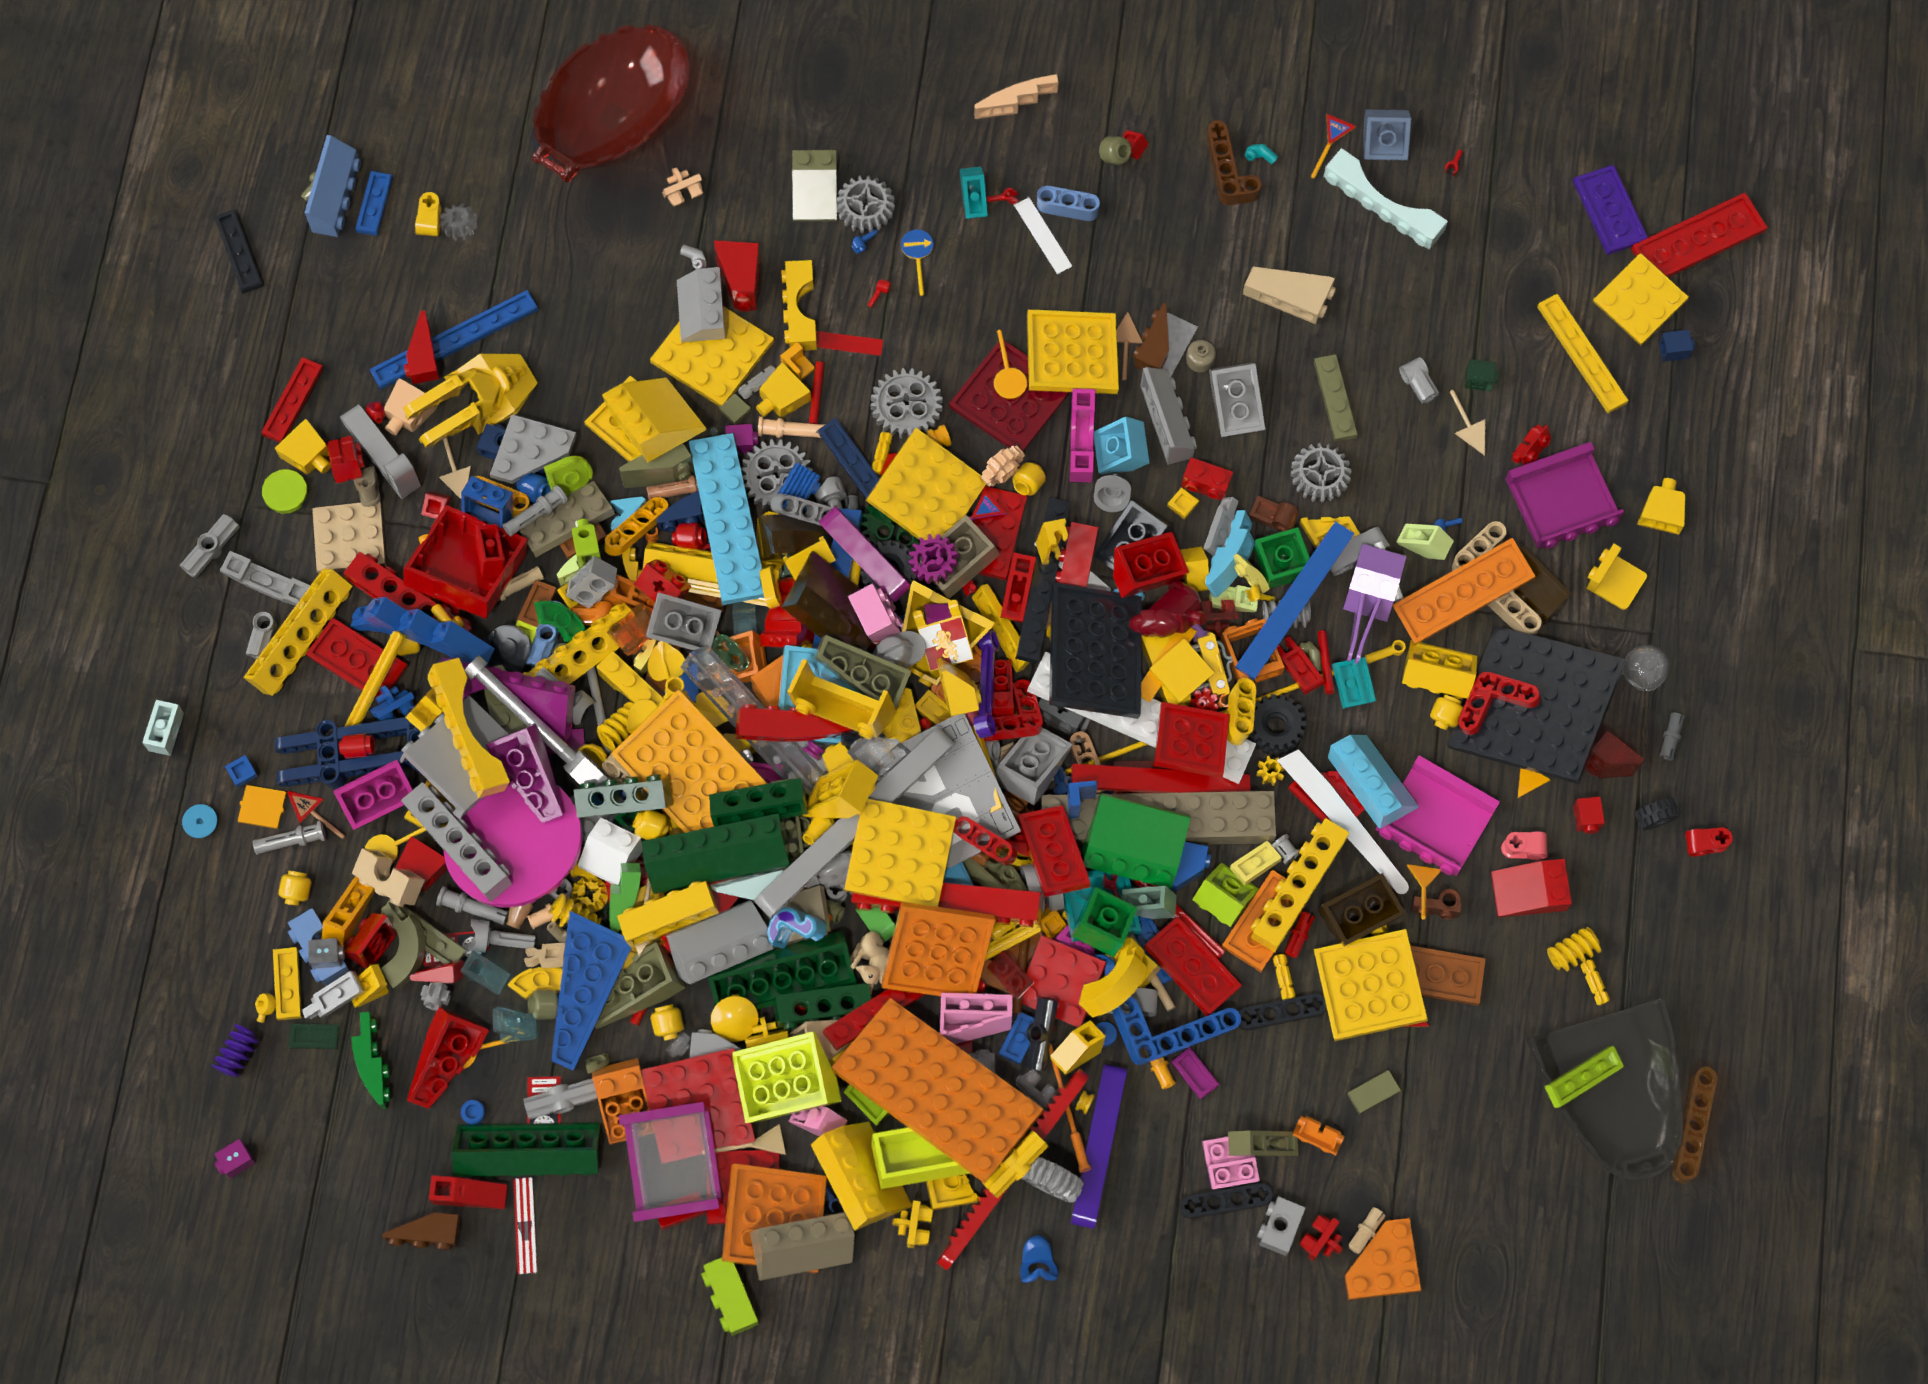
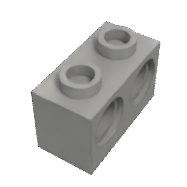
(592, 582)

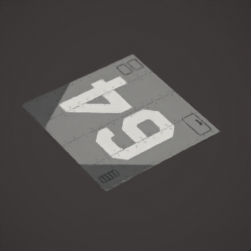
(960, 787)

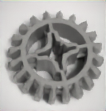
(849, 200)
(1337, 470)
(1054, 1180)

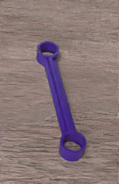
(984, 722)

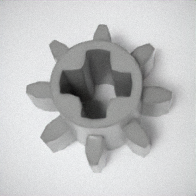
(435, 995)

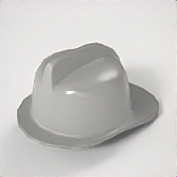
(1112, 493)
(901, 649)

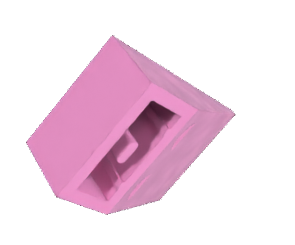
(876, 613)

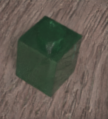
(1480, 375)

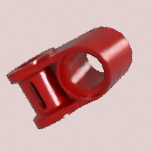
(1704, 841)

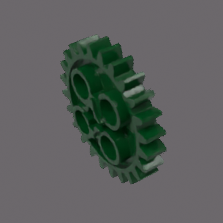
(877, 521)

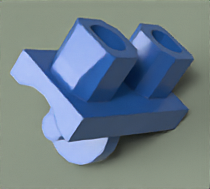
(401, 700)

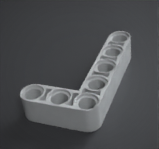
(392, 466)

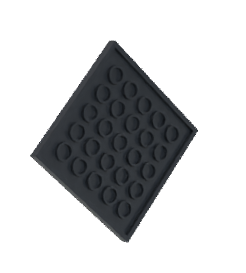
(1564, 726)

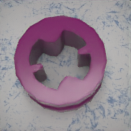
(814, 750)

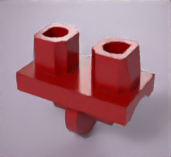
(1314, 1246)

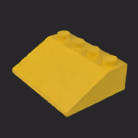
(652, 416)
(852, 1171)

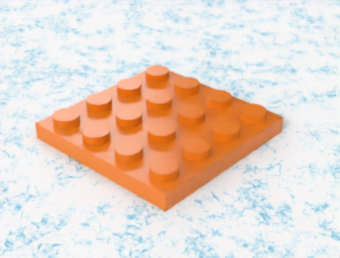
(937, 950)
(766, 1199)

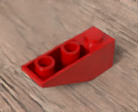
(1003, 690)
(467, 1193)

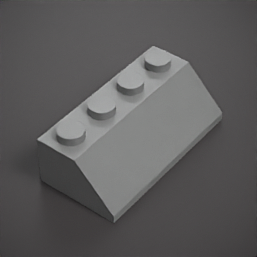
(1167, 415)
(718, 942)

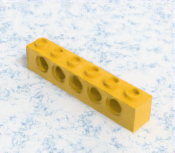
(300, 617)
(590, 655)
(1272, 936)

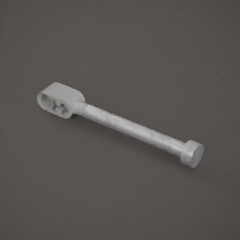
(577, 764)

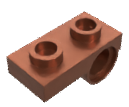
(1278, 516)
(1437, 907)

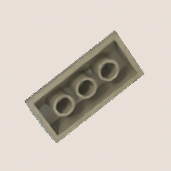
(803, 1246)

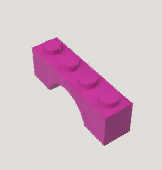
(1082, 435)

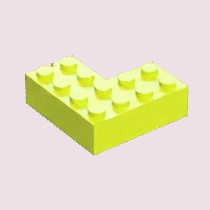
(908, 1158)

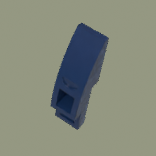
(684, 511)

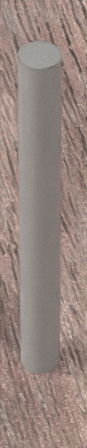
(596, 696)

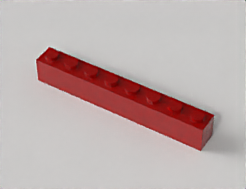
(1004, 904)

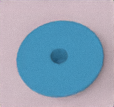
(199, 821)

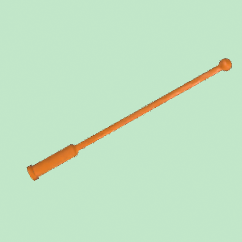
(1075, 1136)

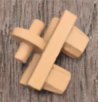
(674, 191)

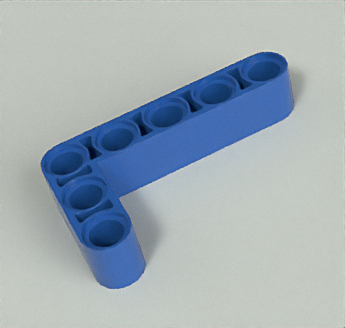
(1173, 1037)

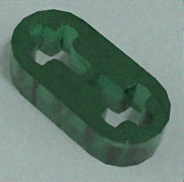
(727, 656)

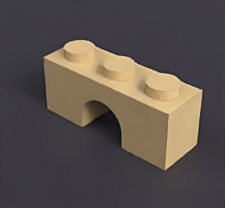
(374, 870)

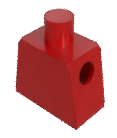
(423, 862)

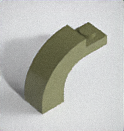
(410, 950)

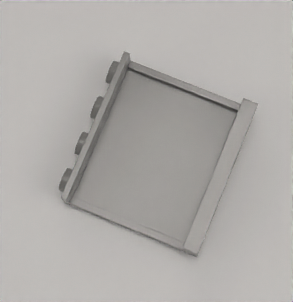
(440, 760)

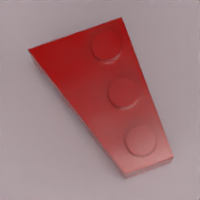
(1077, 555)

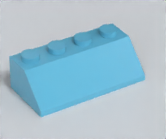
(1371, 779)

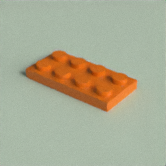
(1240, 941)

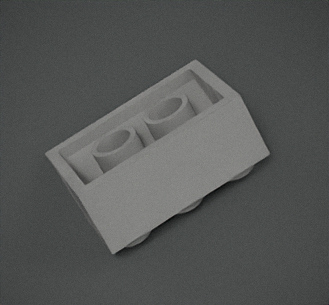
(701, 305)

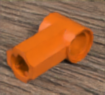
(596, 611)

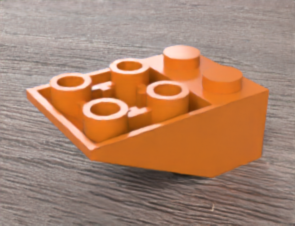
(619, 1092)

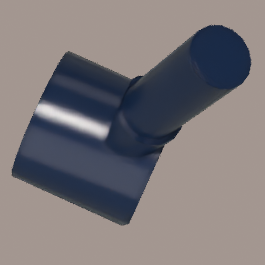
(831, 1198)

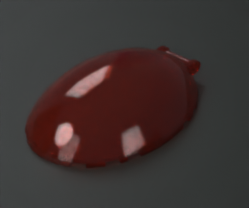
(610, 99)

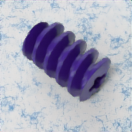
(235, 1051)

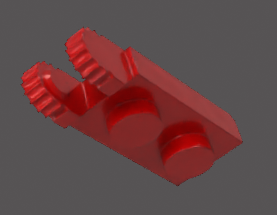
(1300, 667)

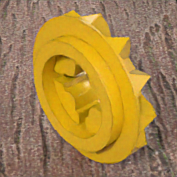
(600, 897)

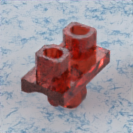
(1227, 612)

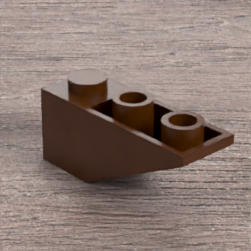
(1156, 345)
(433, 1229)

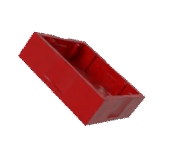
(449, 565)

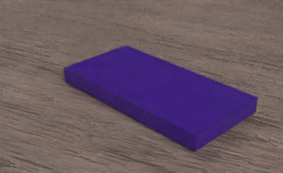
(1610, 209)

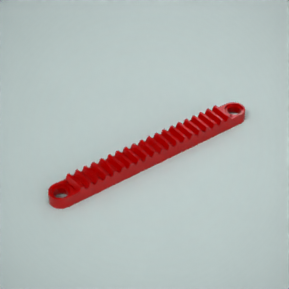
(989, 1201)

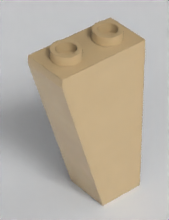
(1291, 292)

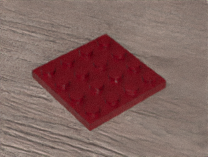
(1004, 419)

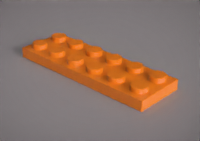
(1463, 591)

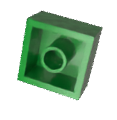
(1281, 557)
(1104, 922)

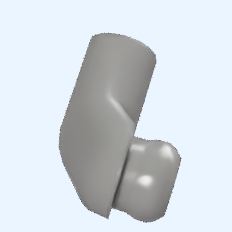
(696, 255)

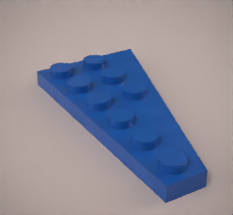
(588, 973)

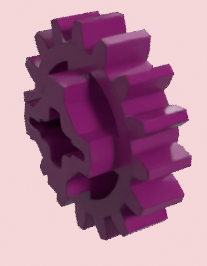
(937, 549)

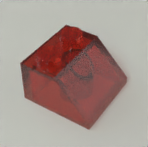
(1612, 759)

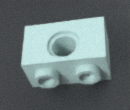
(163, 727)

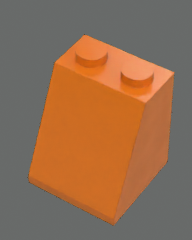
(767, 683)

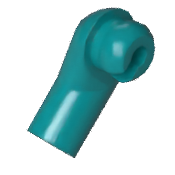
(1259, 151)

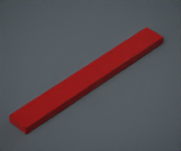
(1154, 780)

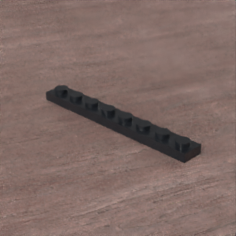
(1040, 592)

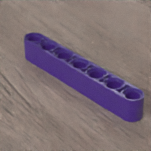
(1099, 1145)

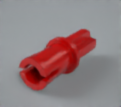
(1299, 934)

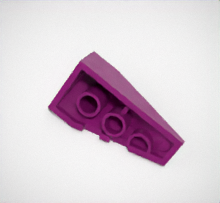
(529, 771)

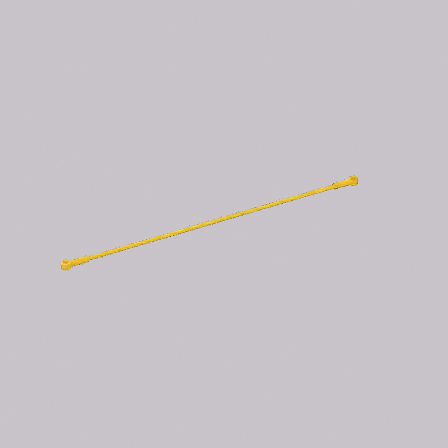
(1372, 657)

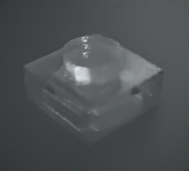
(679, 1045)

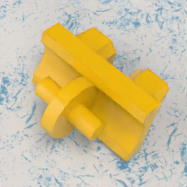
(766, 1037)
(915, 1236)

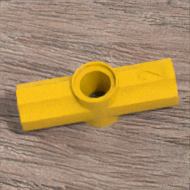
(1016, 1164)

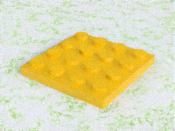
(1072, 351)
(714, 366)
(926, 488)
(900, 853)
(1370, 985)

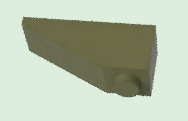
(1262, 1143)

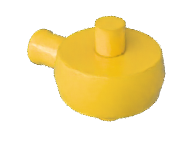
(265, 1006)

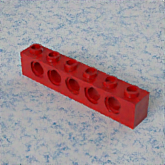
(365, 564)

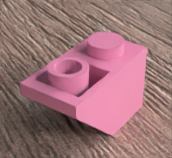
(817, 1120)

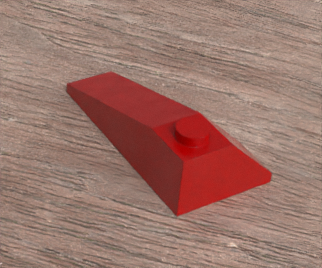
(446, 1049)

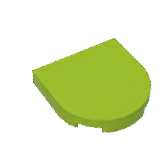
(569, 474)

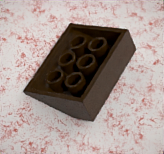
(823, 605)

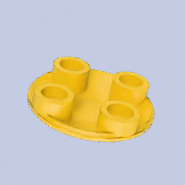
(734, 1018)

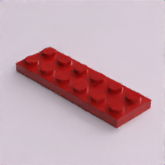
(1702, 236)

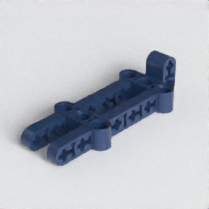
(337, 763)

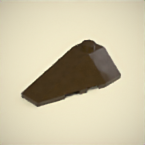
(788, 536)

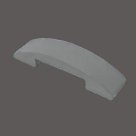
(263, 580)

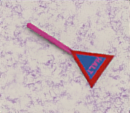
(987, 507)

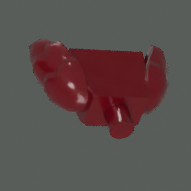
(1171, 614)

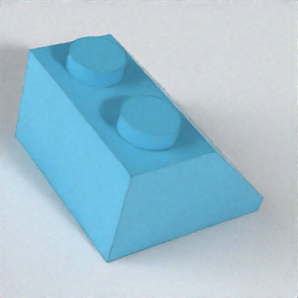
(1121, 446)

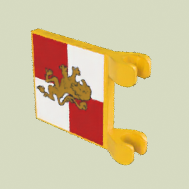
(945, 638)

